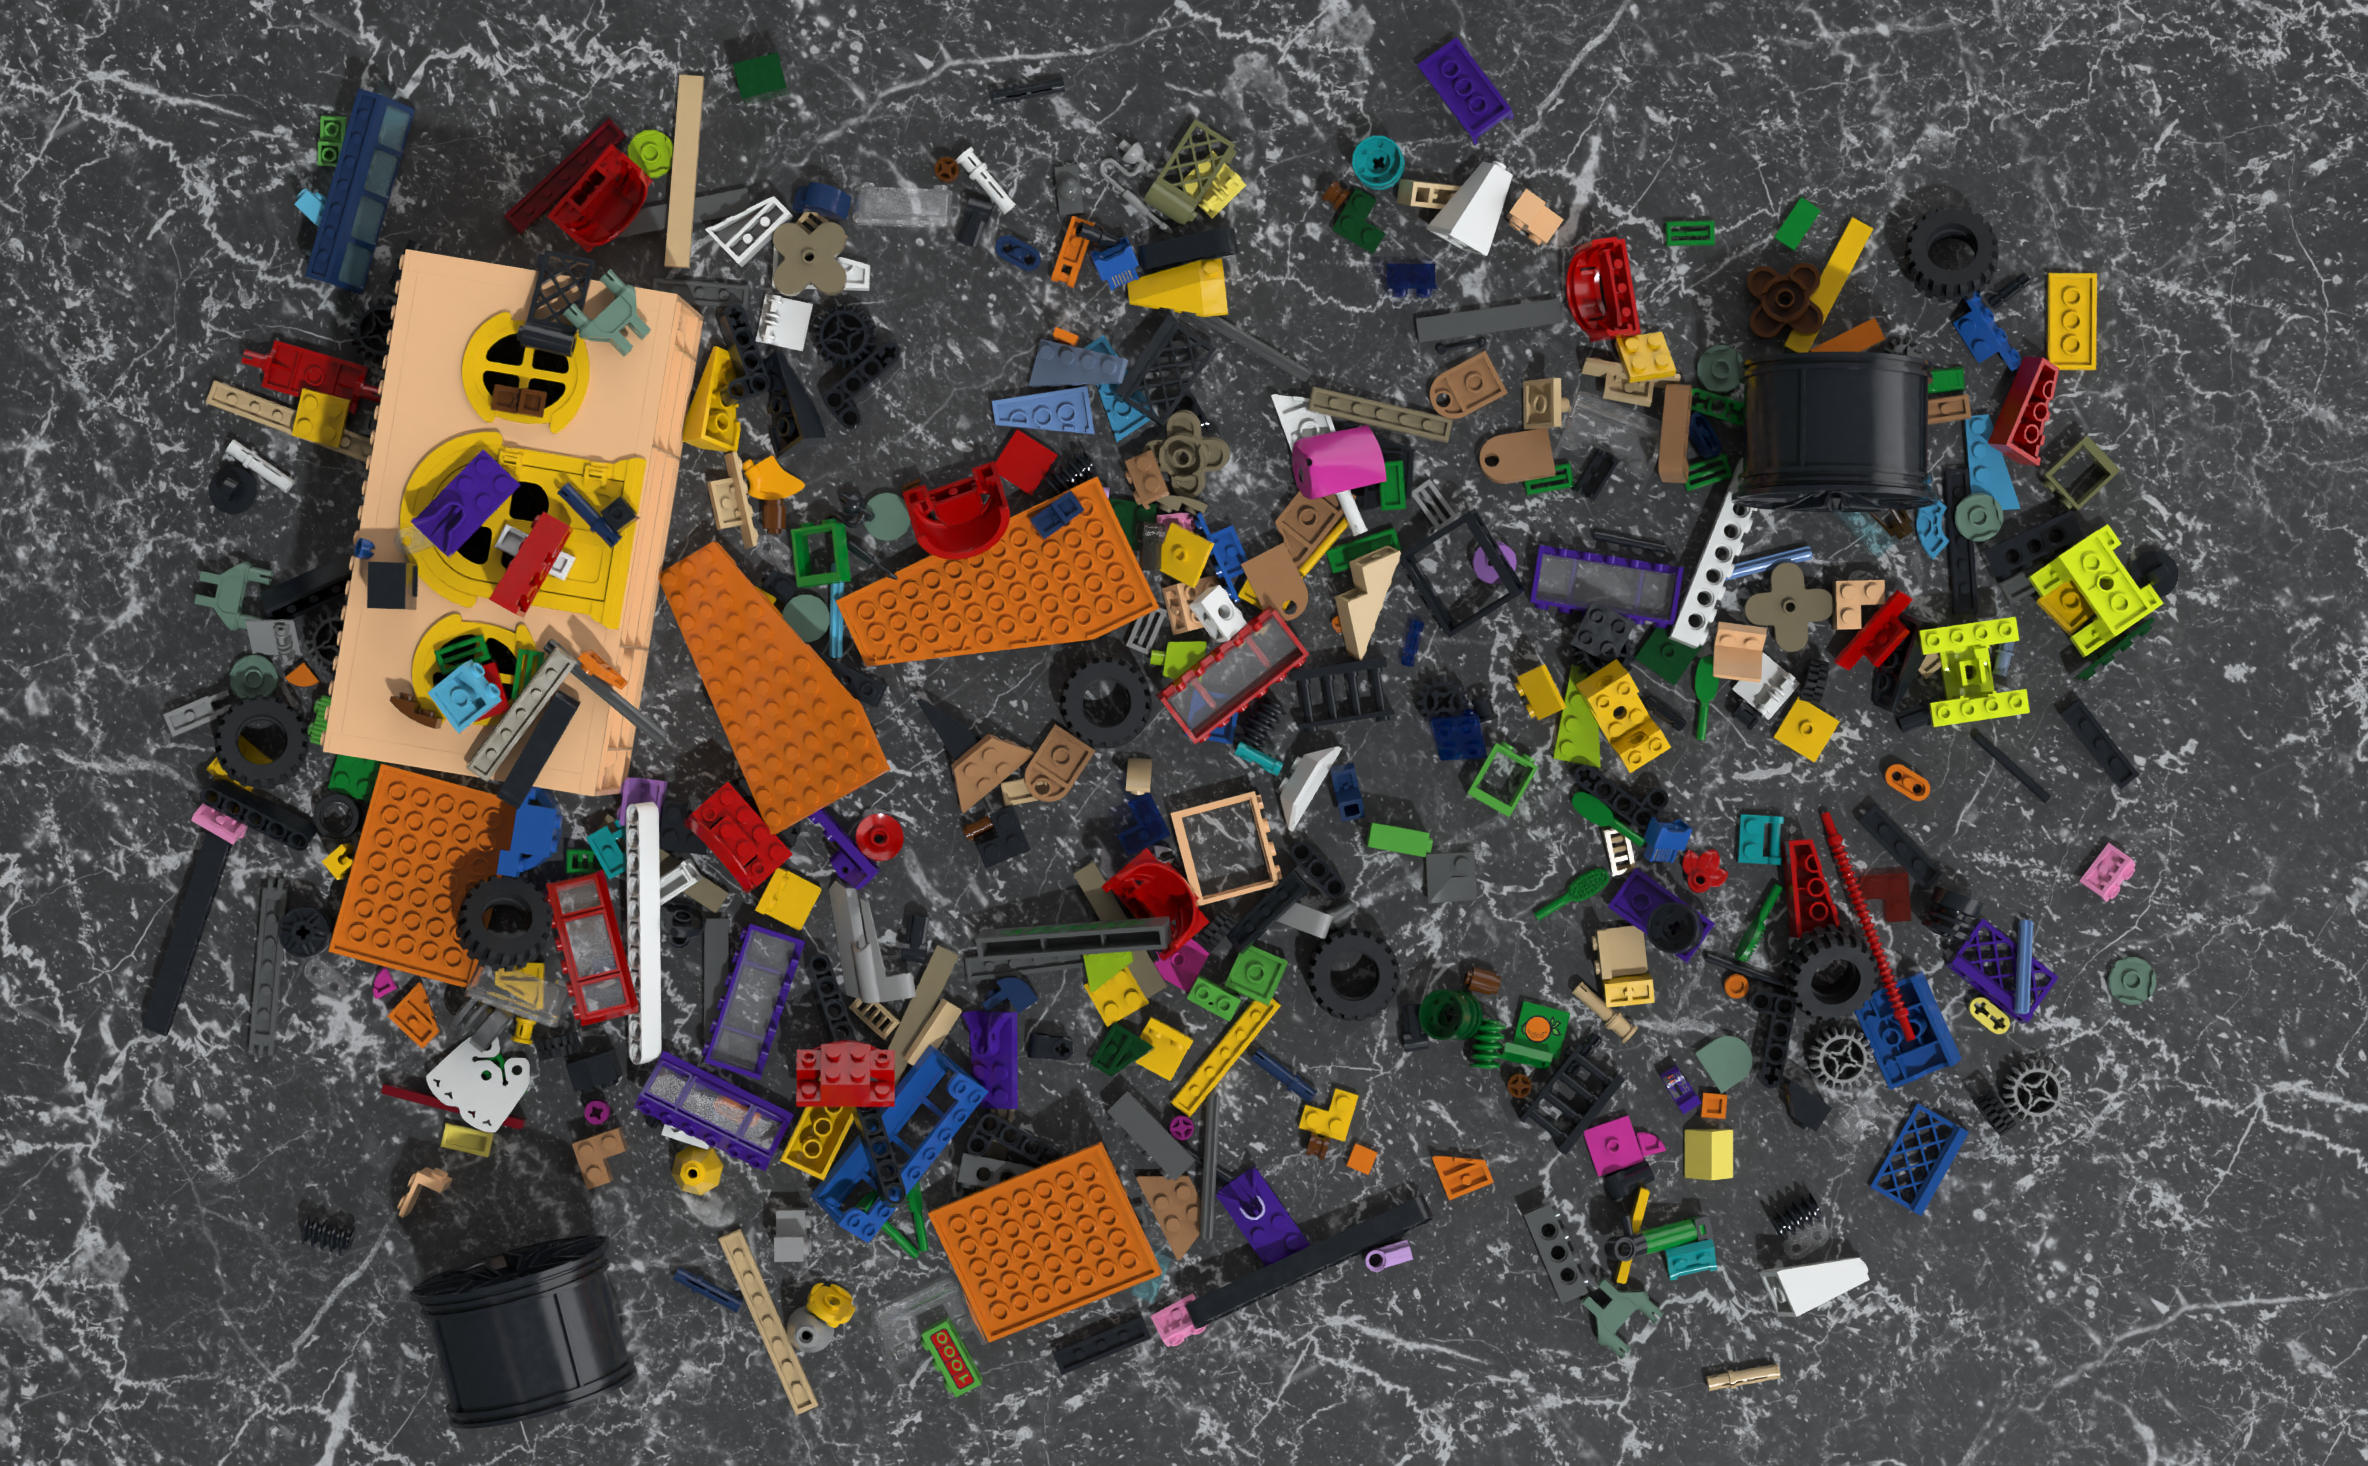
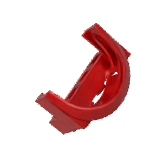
(1584, 293)
(738, 837)

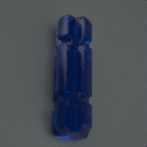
(1412, 643)

